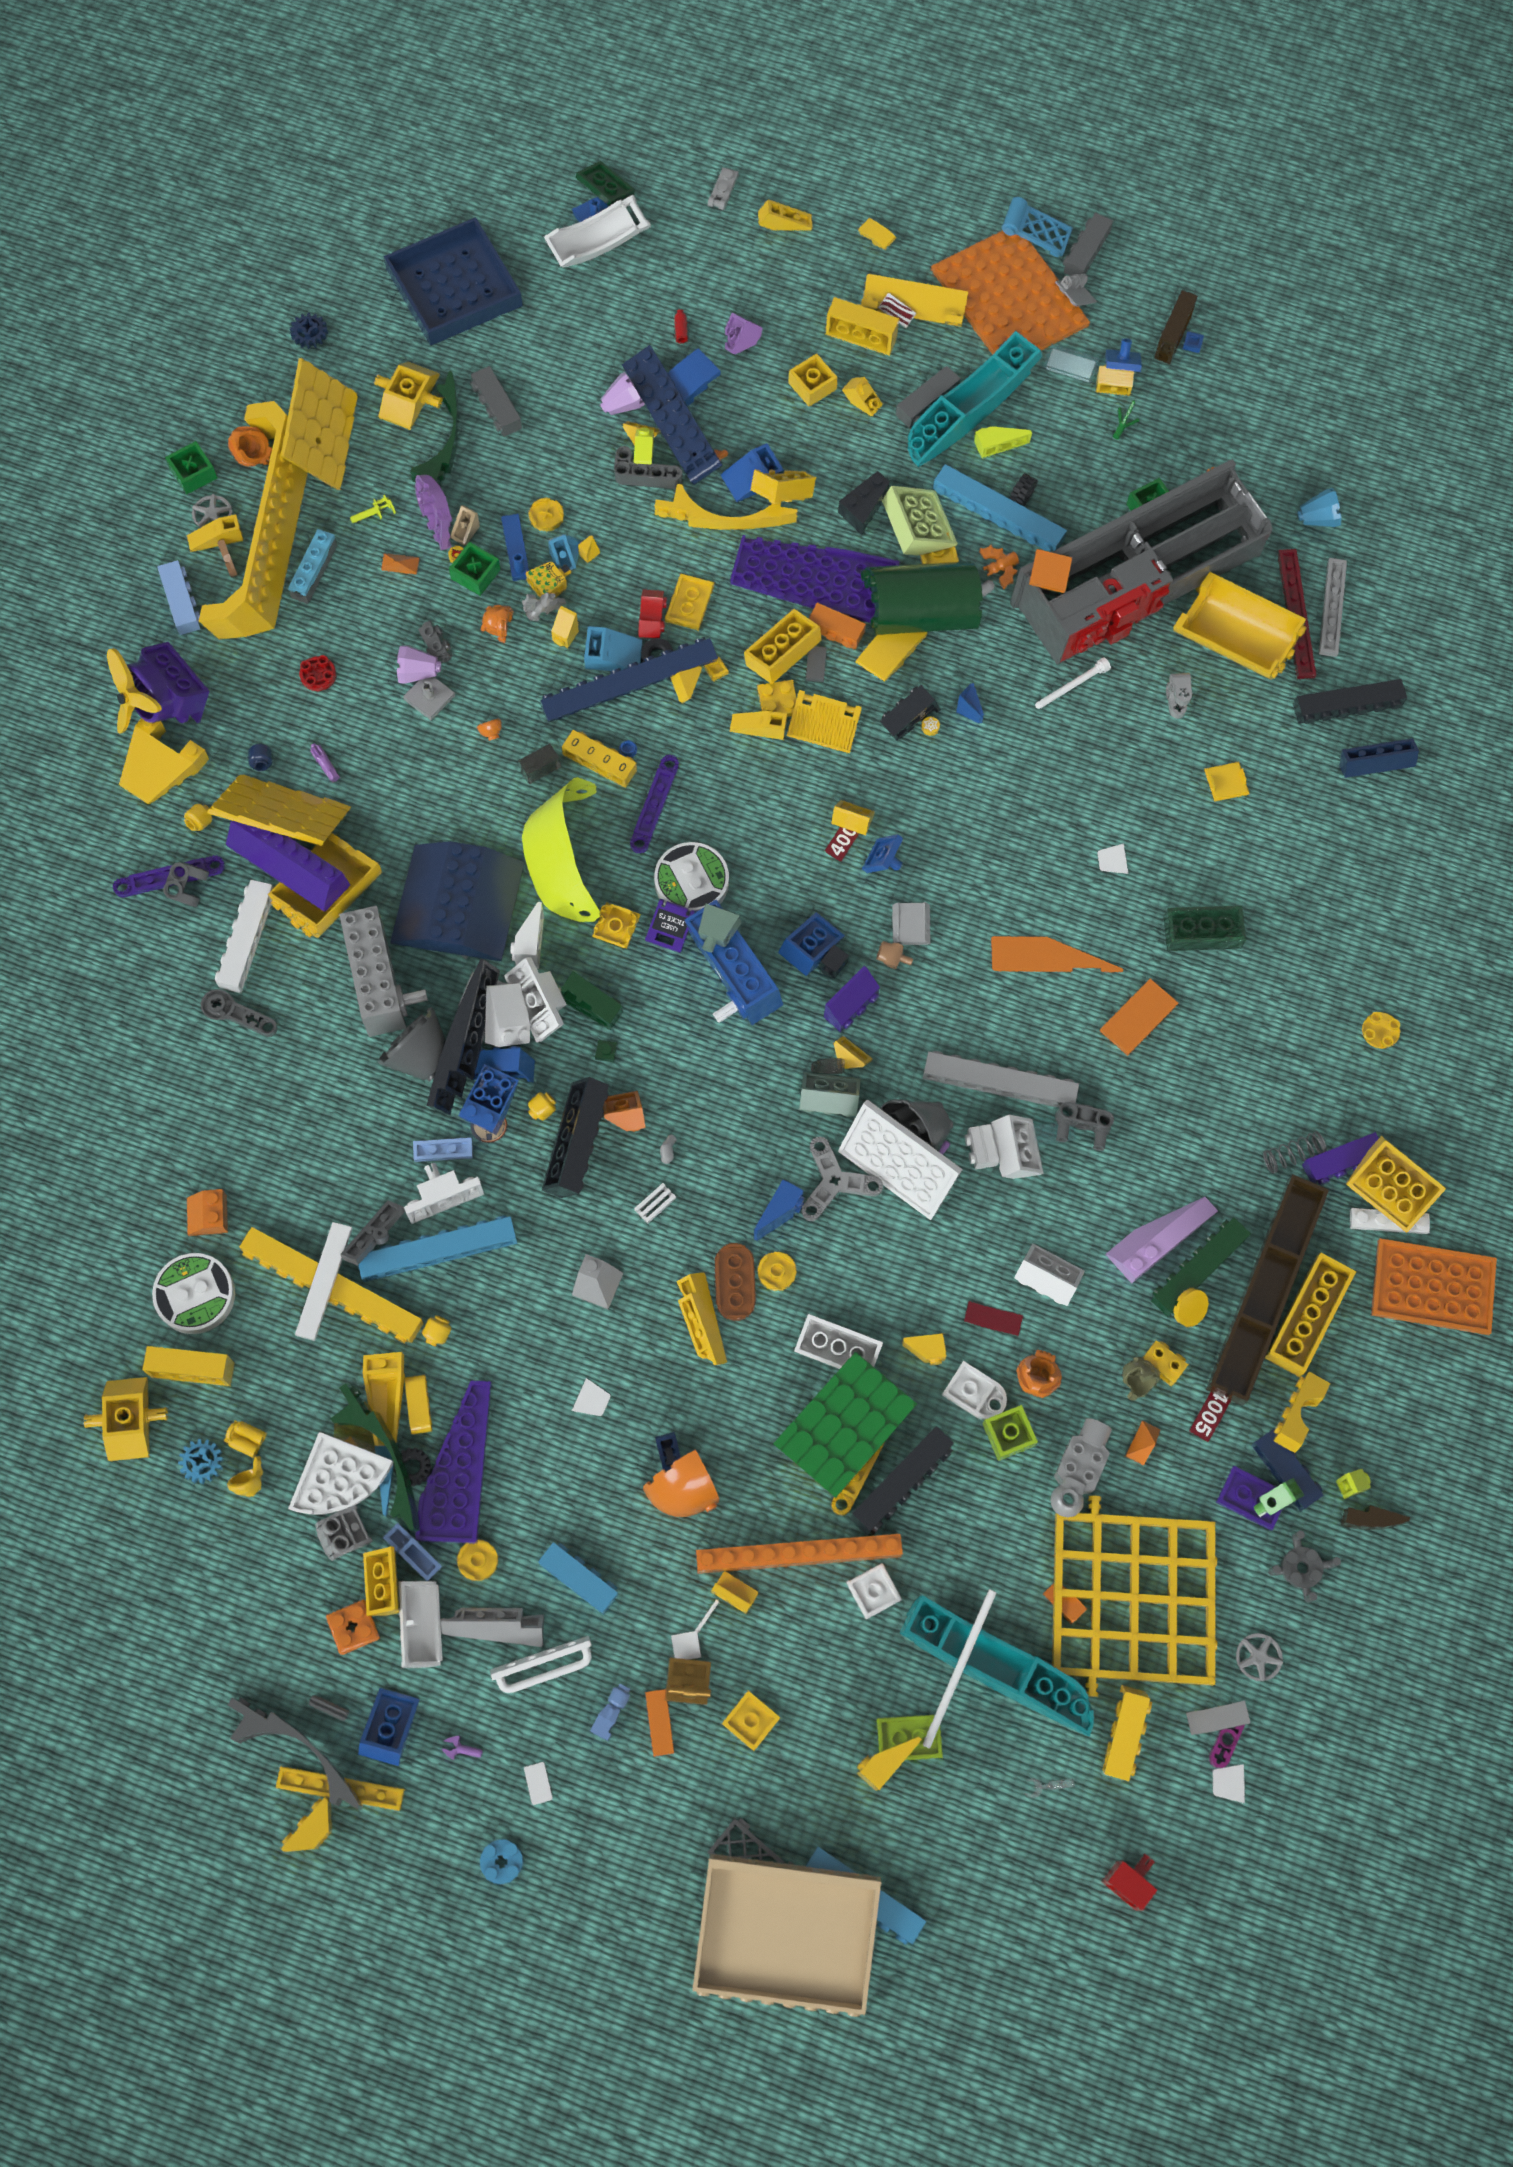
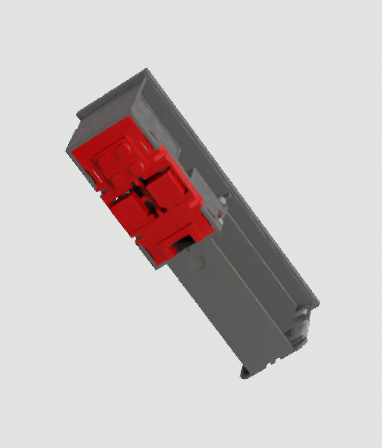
(1141, 584)

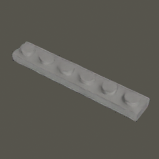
(1332, 607)

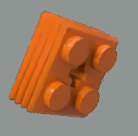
(340, 1622)

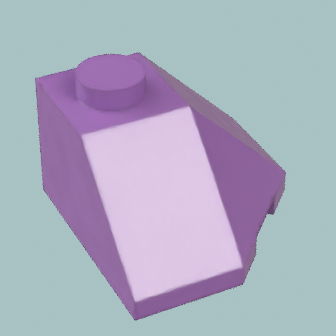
(741, 334)

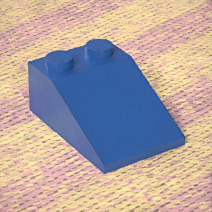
(810, 943)
(782, 1207)
(388, 1727)

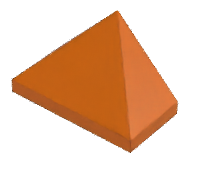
(400, 563)
(1143, 1443)

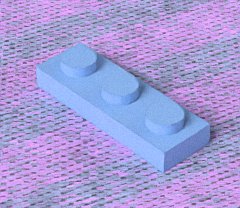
(442, 1149)

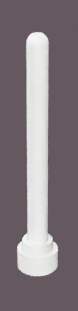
(1101, 666)

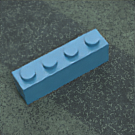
(578, 1578)

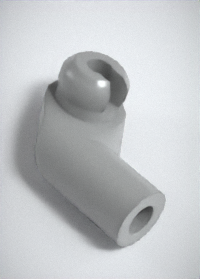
(987, 587)
(666, 1149)

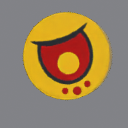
(454, 552)

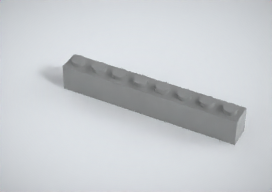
(999, 1080)

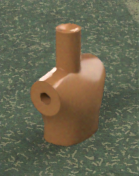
(891, 954)

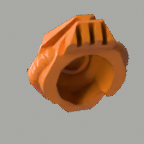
(249, 446)
(1039, 1374)

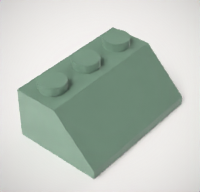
(830, 1094)

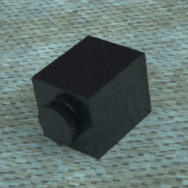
(834, 962)

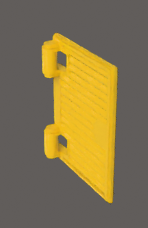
(824, 722)

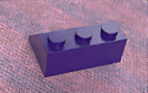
(852, 1000)

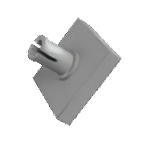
(429, 696)

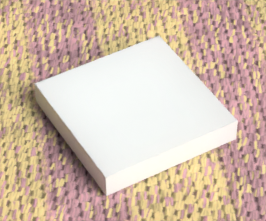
(874, 1591)

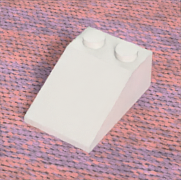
(529, 937)
(506, 1016)

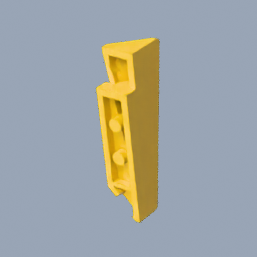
(701, 1318)

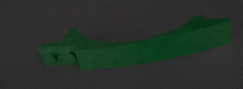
(443, 461)
(359, 1414)

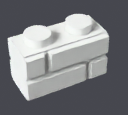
(982, 1146)

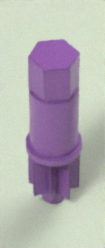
(323, 760)

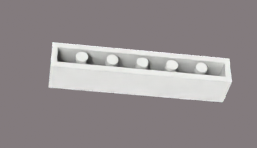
(245, 937)

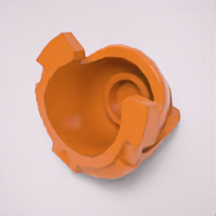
(495, 621)

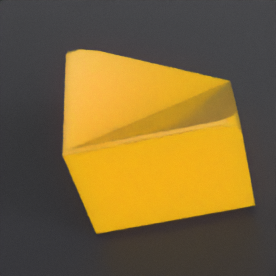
(588, 549)

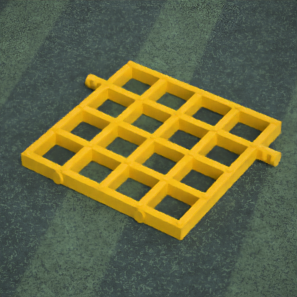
(1134, 1598)

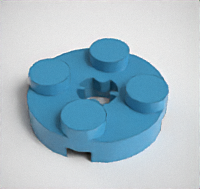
(488, 1861)

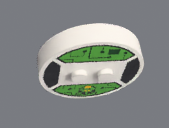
(691, 876)
(193, 1293)

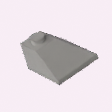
(597, 1282)

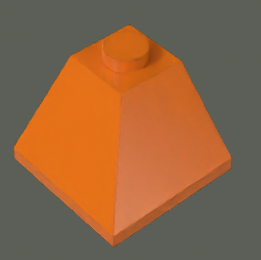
(625, 1111)

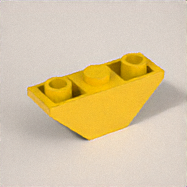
(312, 1829)

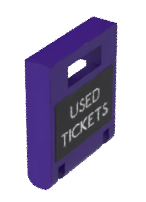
(670, 923)

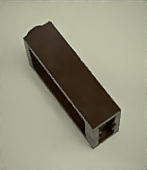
(1175, 327)

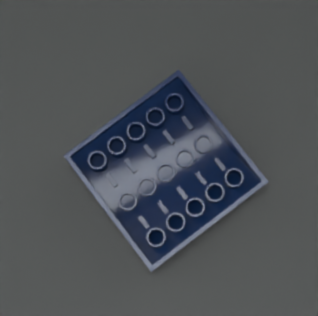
(458, 900)

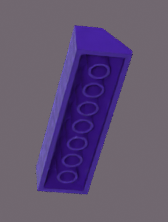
(288, 863)

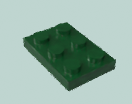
(605, 183)

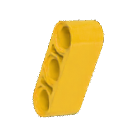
(418, 1404)

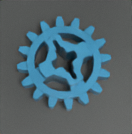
(203, 1453)

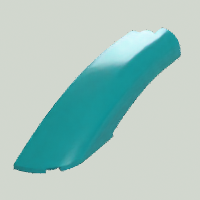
(972, 399)

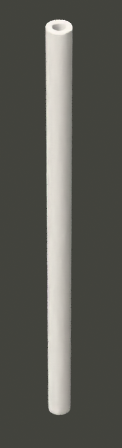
(959, 1668)

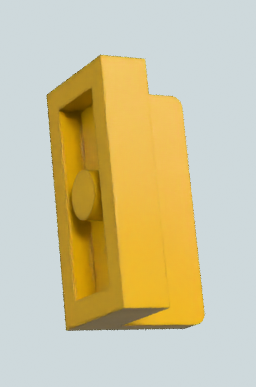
(734, 1592)

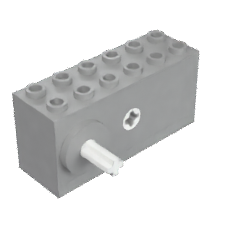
(377, 993)

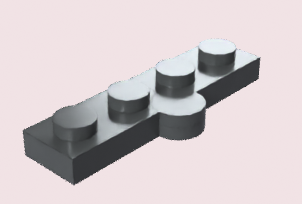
(373, 1233)

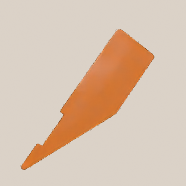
(1041, 955)

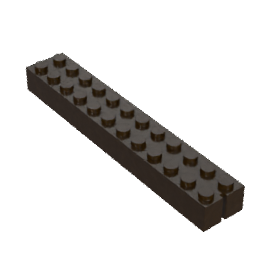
(1267, 1290)

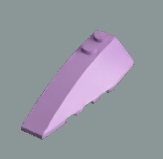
(1156, 1239)

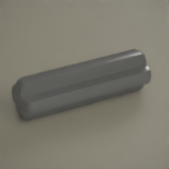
(328, 1707)

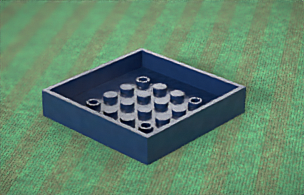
(453, 281)

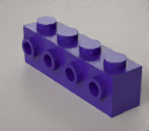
(1338, 1160)

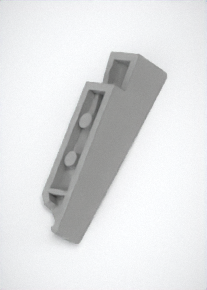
(496, 1624)

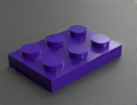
(1242, 1493)

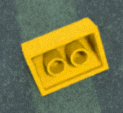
(381, 1582)

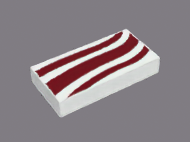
(895, 308)

